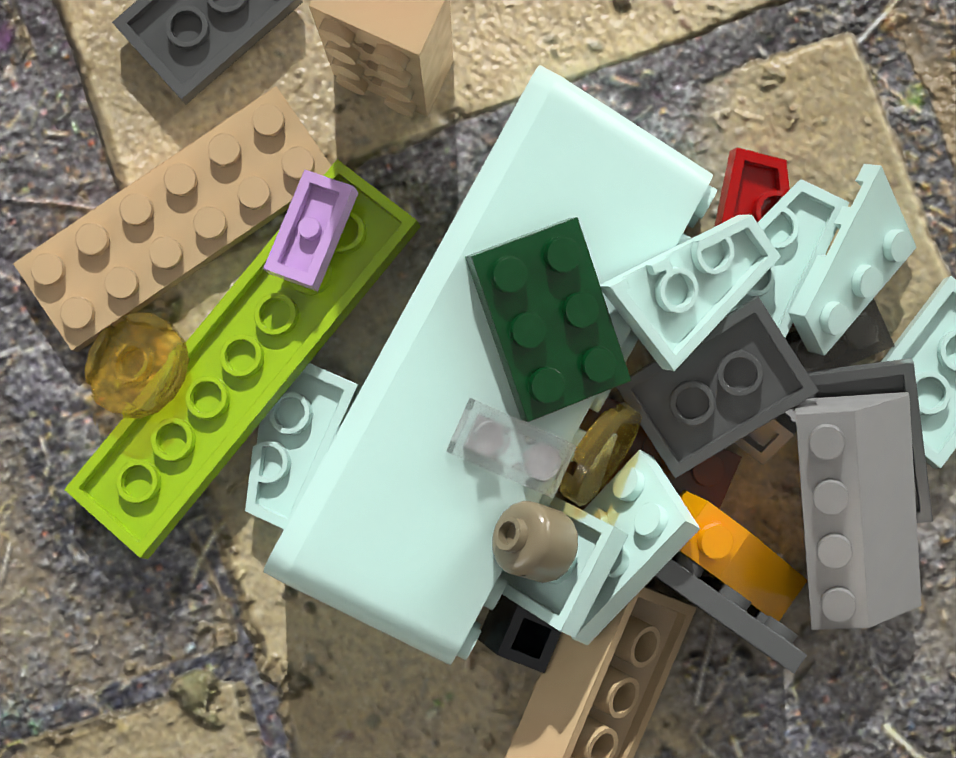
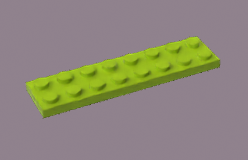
(235, 374)

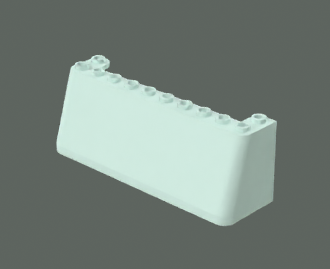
(391, 516)

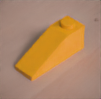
(740, 559)

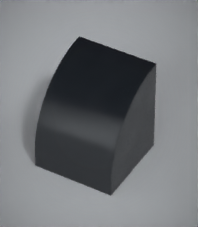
(519, 635)

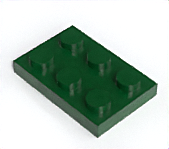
(548, 319)

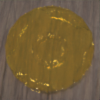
(137, 365)
(601, 453)

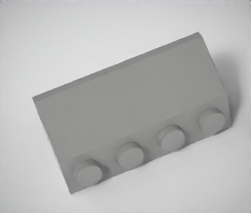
(858, 509)

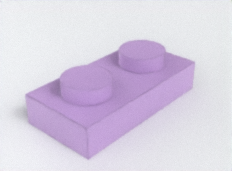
(311, 230)

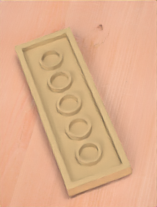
(172, 220)

